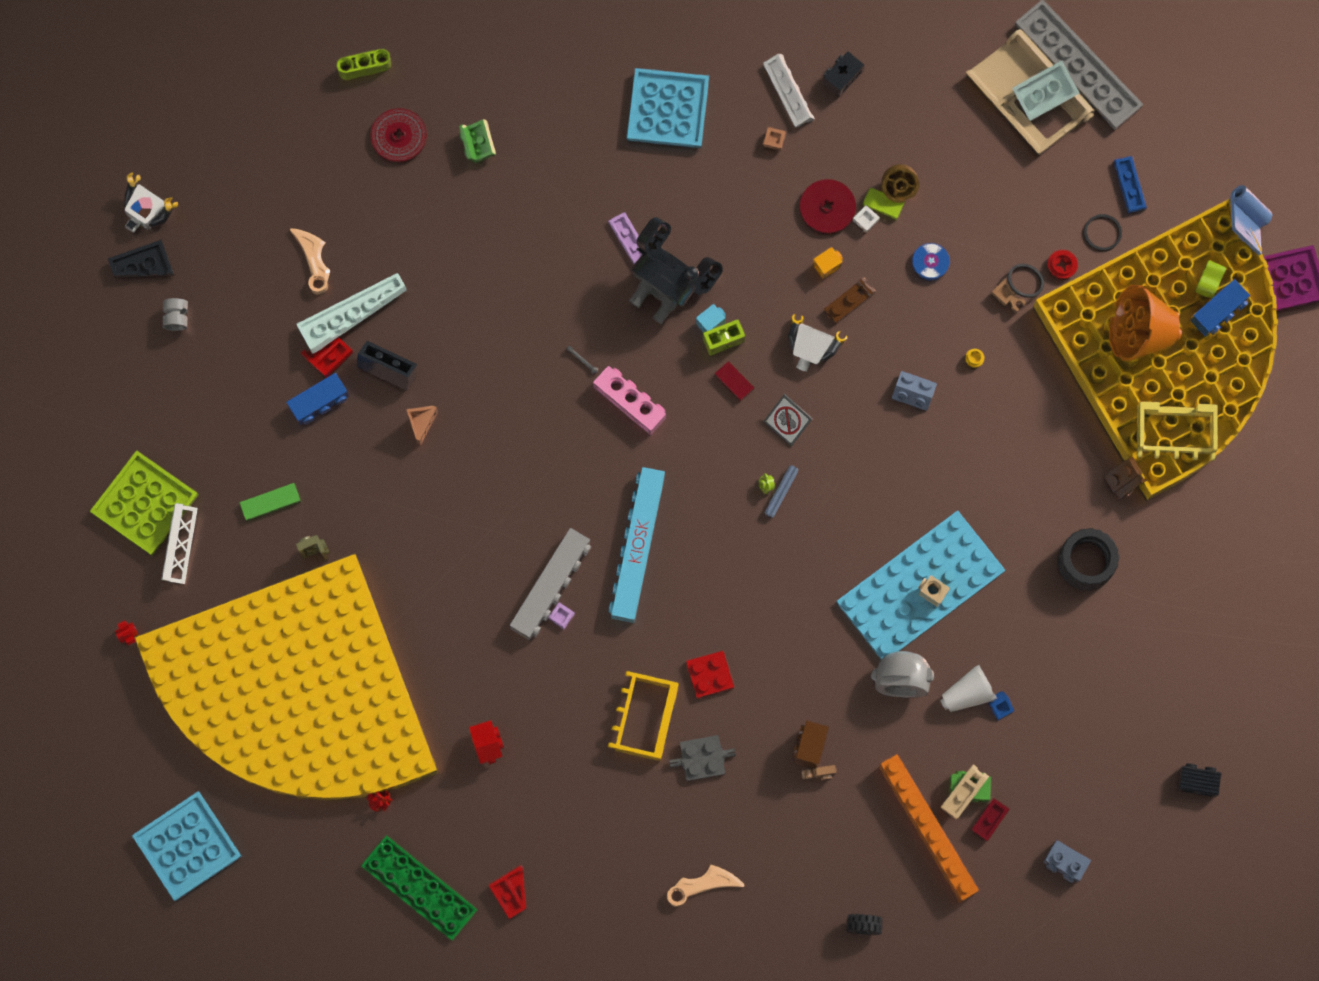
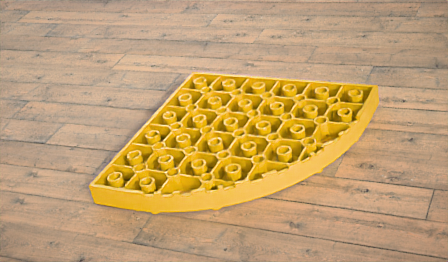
(1197, 369)
(293, 688)

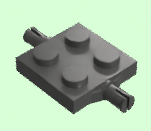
(702, 758)

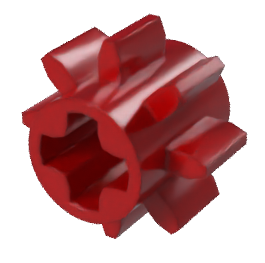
(126, 632)
(379, 800)

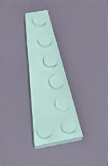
(341, 317)

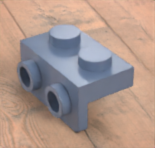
(914, 390)

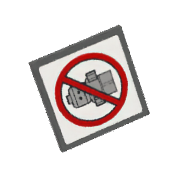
(788, 419)

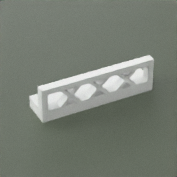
(172, 541)

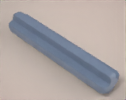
(781, 491)

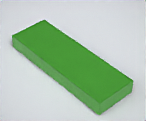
(270, 502)

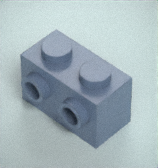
(1066, 862)

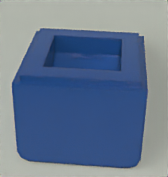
(1001, 706)

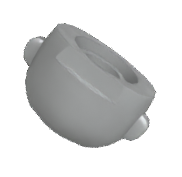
(903, 675)

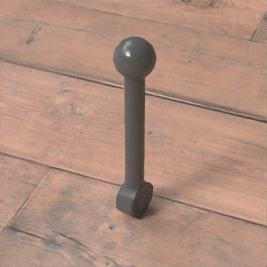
(594, 370)

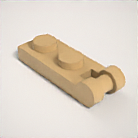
(964, 792)

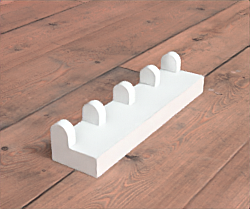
(788, 90)

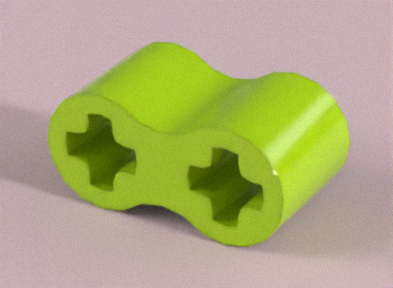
(1210, 279)

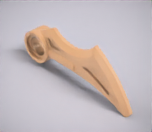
(312, 248)
(712, 879)

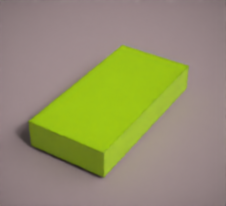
(879, 202)

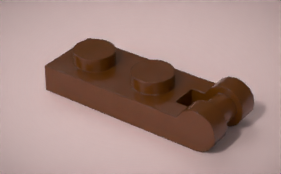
(849, 301)

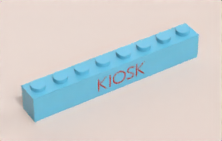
(638, 544)

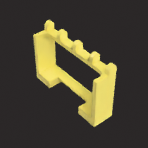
(1154, 408)

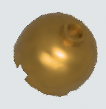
(900, 183)

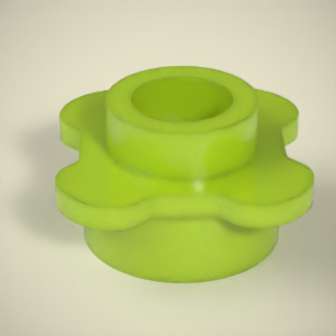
(766, 483)

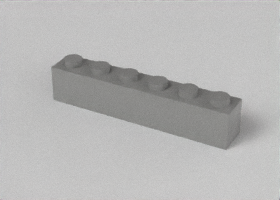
(550, 583)

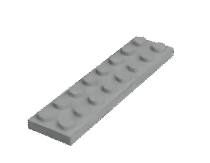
(1087, 71)

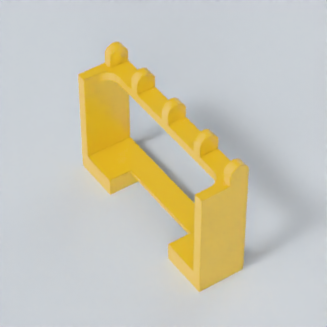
(673, 688)

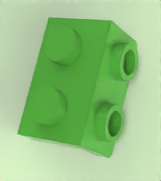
(477, 141)

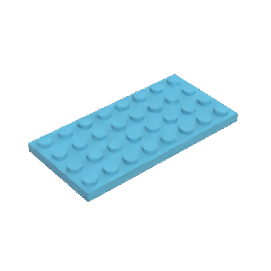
(888, 602)

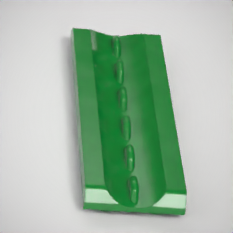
(419, 887)

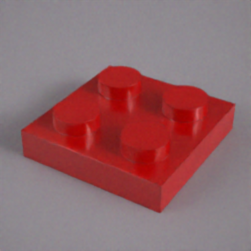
(710, 674)

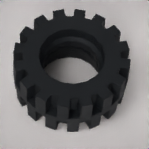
(864, 924)

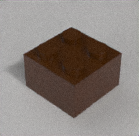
(812, 741)

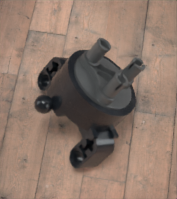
(665, 274)

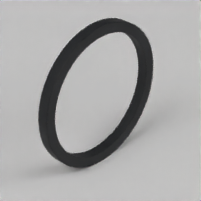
(1103, 216)
(1034, 270)

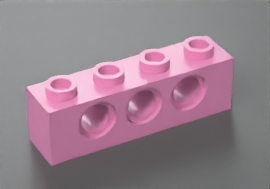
(613, 376)

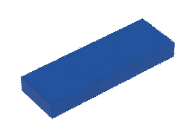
(1130, 184)

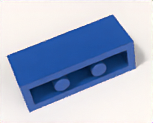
(1220, 308)
(318, 399)

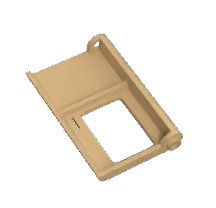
(1009, 67)

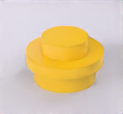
(974, 358)

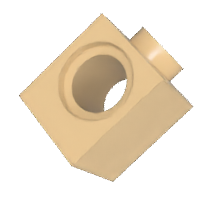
(935, 599)

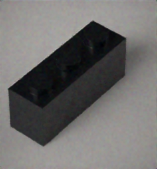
(386, 365)

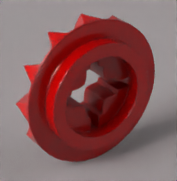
(1067, 257)

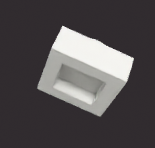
(866, 219)

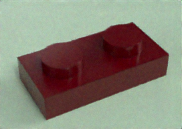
(990, 819)

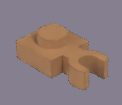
(1006, 295)
(824, 773)

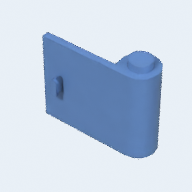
(1248, 213)

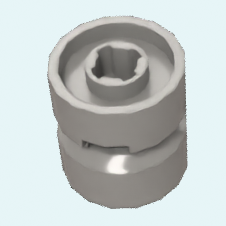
(175, 314)

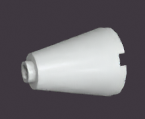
(968, 691)

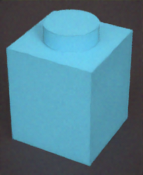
(711, 318)

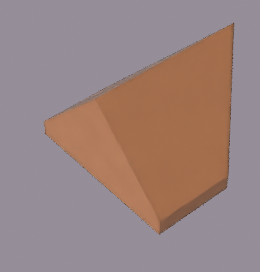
(421, 421)

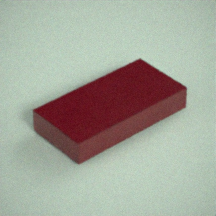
(734, 381)

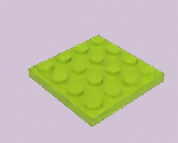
(142, 502)

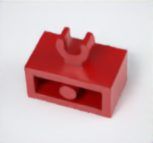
(487, 742)

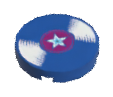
(931, 261)

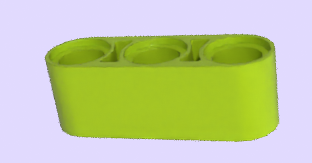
(358, 71)

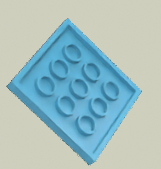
(668, 108)
(186, 846)

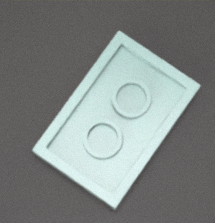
(1045, 90)

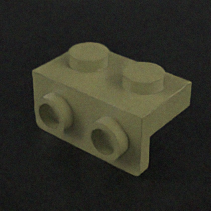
(310, 546)

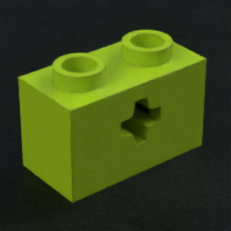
(723, 337)

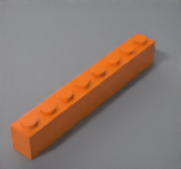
(928, 828)

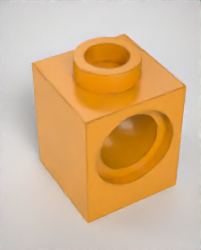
(828, 262)

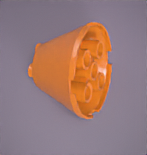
(1142, 324)

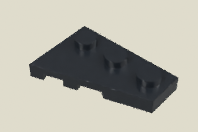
(142, 262)

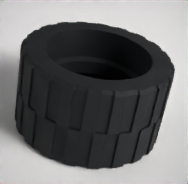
(1098, 539)

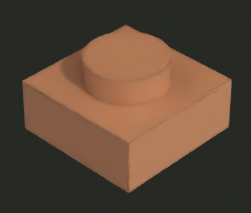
(774, 139)

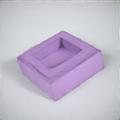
(561, 616)

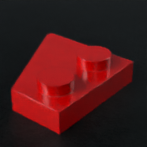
(329, 357)
(511, 892)

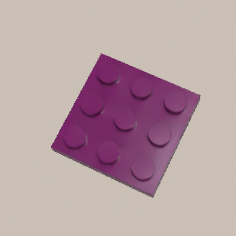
(1294, 277)

